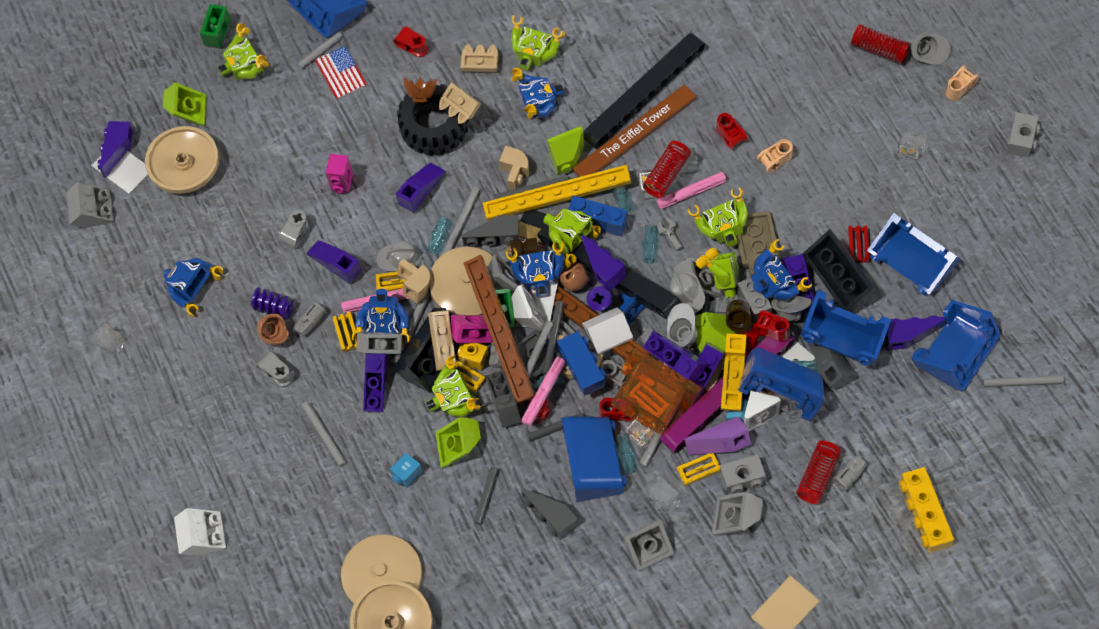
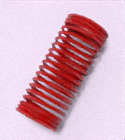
(868, 35)
(661, 179)
(816, 496)

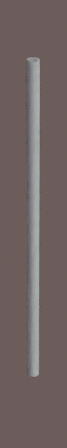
(449, 246)

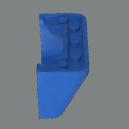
(329, 15)
(913, 254)
(844, 330)
(960, 345)
(784, 378)
(592, 457)

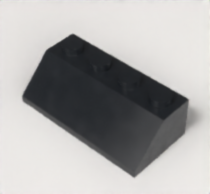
(839, 272)
(418, 360)

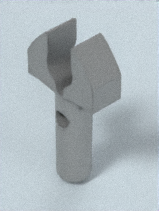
(669, 233)

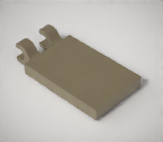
(755, 239)

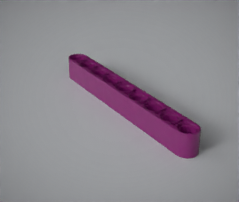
(710, 404)

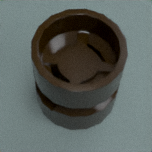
(527, 247)
(738, 320)

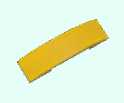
(733, 371)

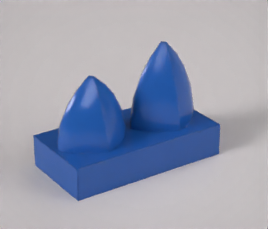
(630, 307)

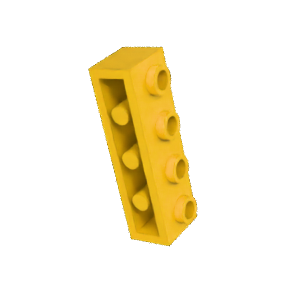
(926, 510)

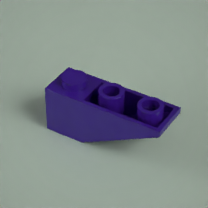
(117, 142)
(419, 186)
(335, 260)
(605, 267)
(797, 269)
(905, 333)
(711, 355)
(675, 356)
(375, 381)

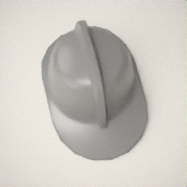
(930, 48)
(392, 254)
(688, 290)
(791, 308)
(681, 325)

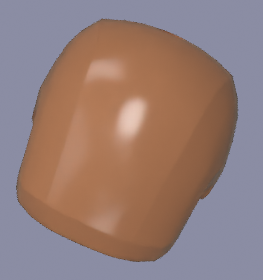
(574, 277)
(277, 330)

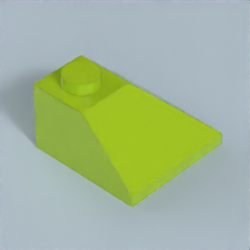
(185, 103)
(566, 150)
(711, 329)
(457, 440)

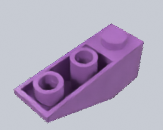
(719, 439)

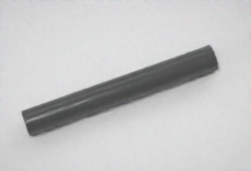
(547, 430)
(486, 495)

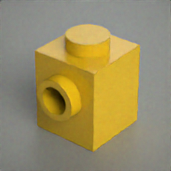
(473, 355)

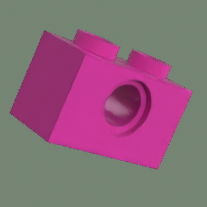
(339, 173)
(469, 329)

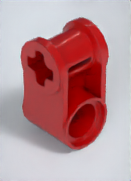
(411, 42)
(732, 133)
(768, 326)
(615, 414)

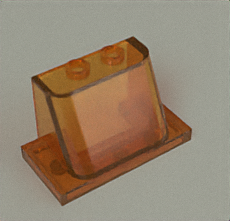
(653, 392)

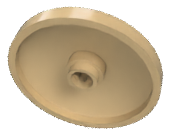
(182, 159)
(450, 282)
(379, 560)
(391, 607)

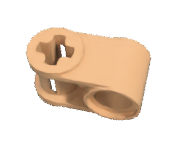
(962, 82)
(773, 157)

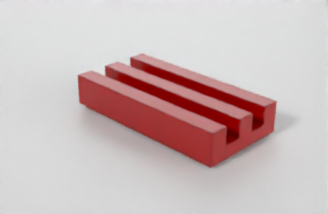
(858, 230)

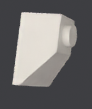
(526, 309)

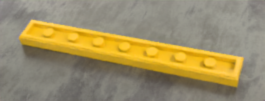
(557, 192)

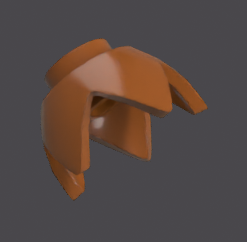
(420, 90)

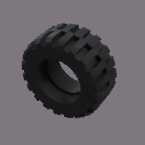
(429, 139)

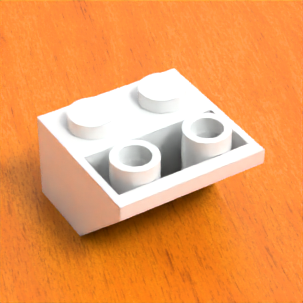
(199, 532)

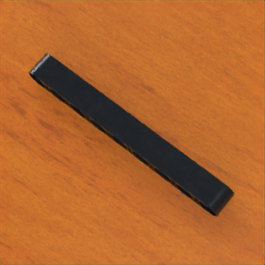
(643, 90)
(632, 285)

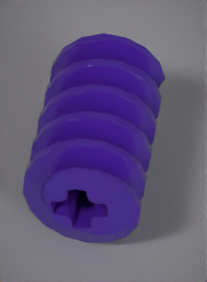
(271, 305)
(597, 305)

